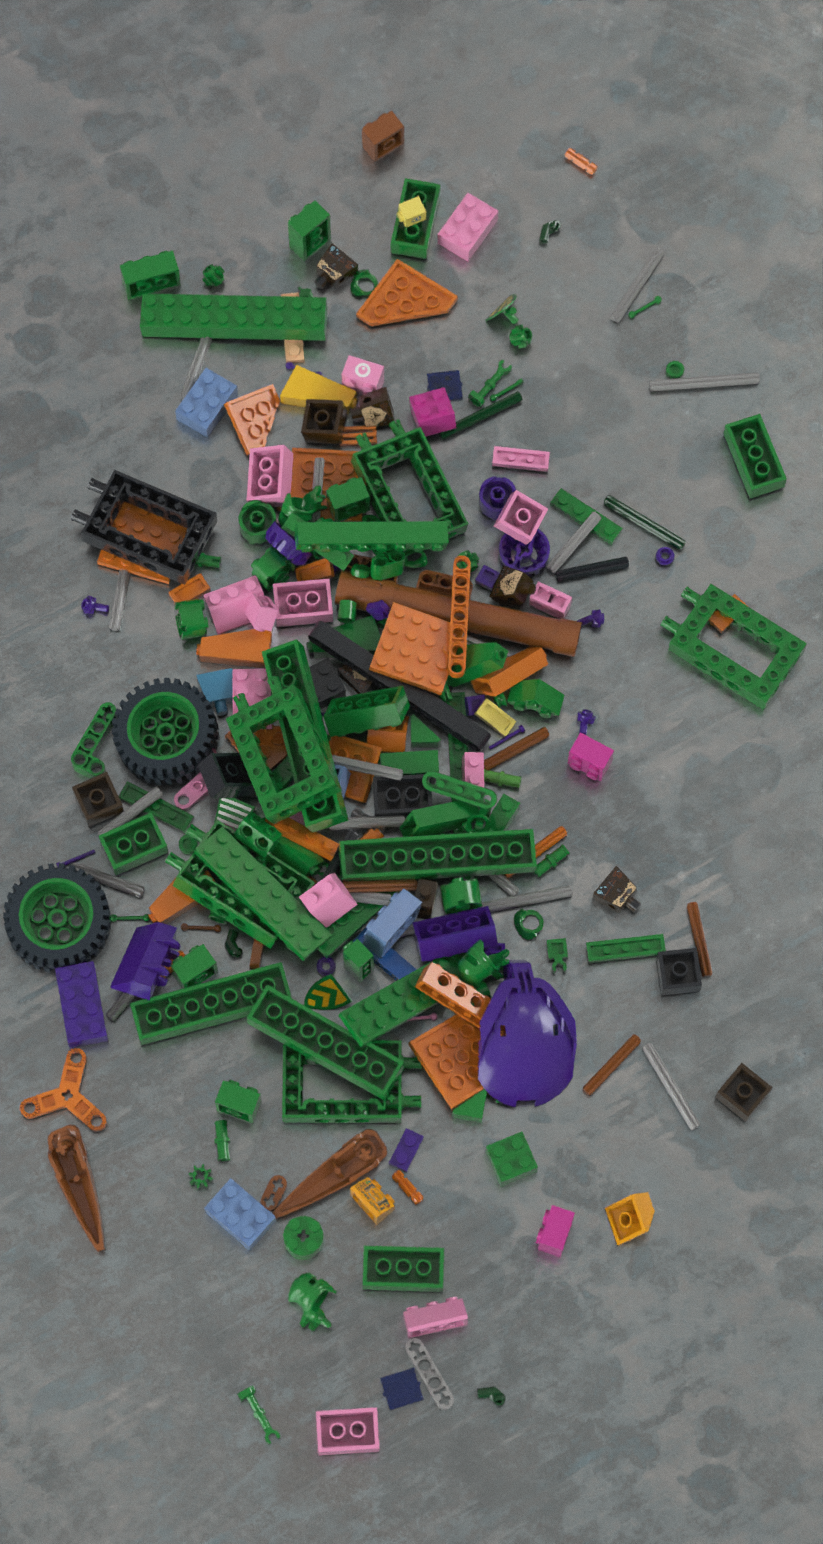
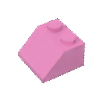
(328, 900)

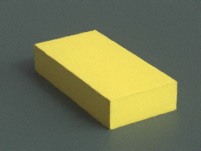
(495, 717)

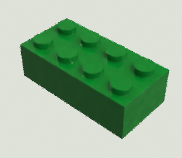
(415, 239)
(754, 456)
(366, 711)
(403, 1268)

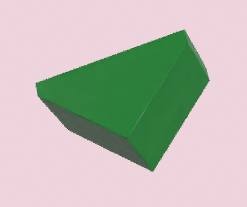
(422, 736)
(472, 1109)

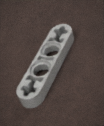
(430, 1373)

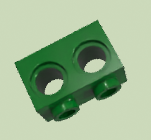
(258, 834)

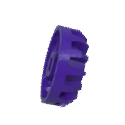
(538, 542)
(285, 544)

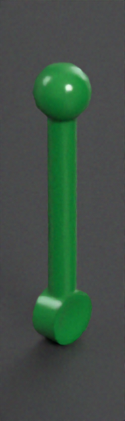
(657, 300)
(493, 397)
(114, 918)

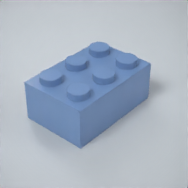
(205, 402)
(391, 922)
(240, 1214)

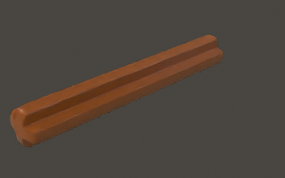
(516, 748)
(380, 886)
(699, 939)
(611, 1064)

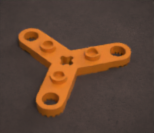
(77, 1105)

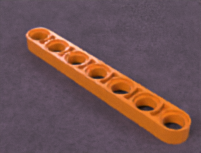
(459, 624)

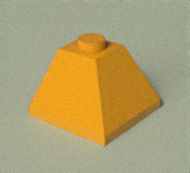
(630, 1217)

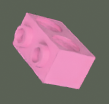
(550, 601)

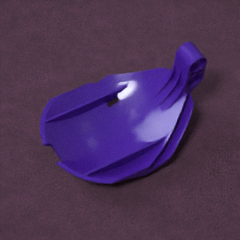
(529, 1058)

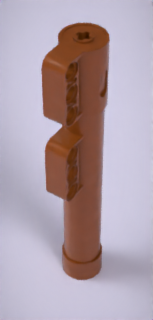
(483, 619)

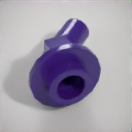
(89, 605)
(596, 618)
(586, 717)

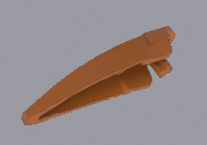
(341, 1169)
(76, 1180)

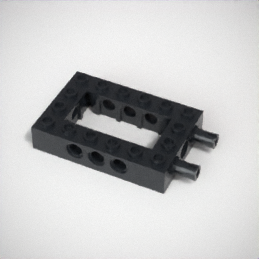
(124, 488)

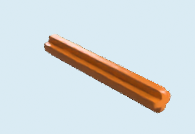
(548, 842)

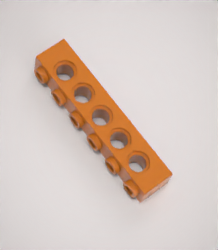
(446, 996)

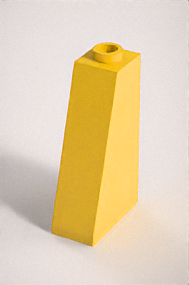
(309, 385)

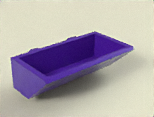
(146, 960)

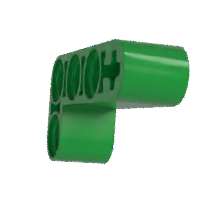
(386, 563)
(97, 738)

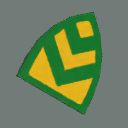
(508, 312)
(326, 994)

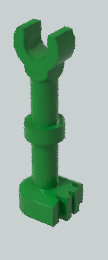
(478, 398)
(259, 1413)

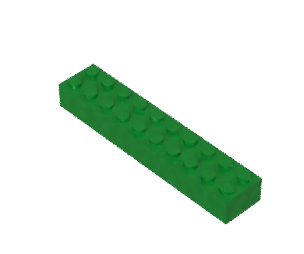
(233, 317)
(292, 667)
(438, 856)

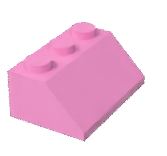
(228, 604)
(435, 1317)

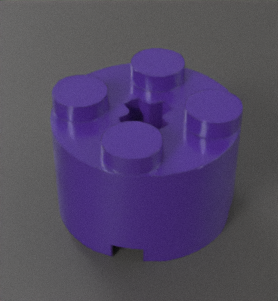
(491, 488)

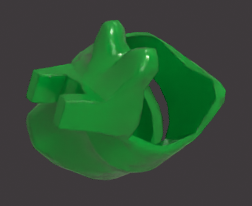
(302, 507)
(477, 966)
(310, 1295)

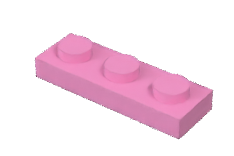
(521, 458)

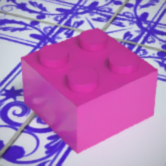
(432, 412)
(590, 757)
(556, 1230)

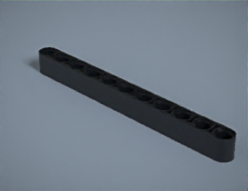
(419, 699)

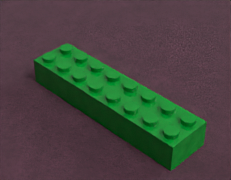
(205, 1003)
(325, 1042)

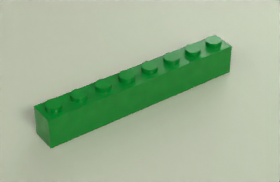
(371, 536)

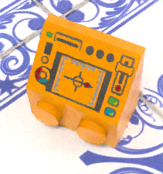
(372, 1200)

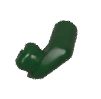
(547, 229)
(230, 944)
(493, 1393)

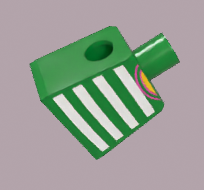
(233, 811)

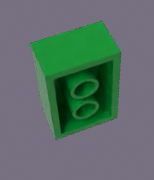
(309, 230)
(150, 274)
(133, 844)

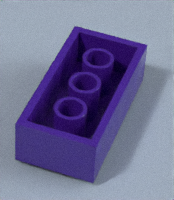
(454, 933)
(81, 1004)

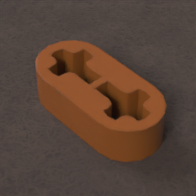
(256, 955)
(277, 1195)

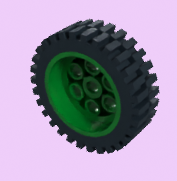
(150, 707)
(64, 886)

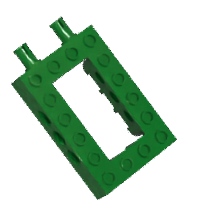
(414, 446)
(718, 666)
(291, 704)
(202, 888)
(343, 1111)

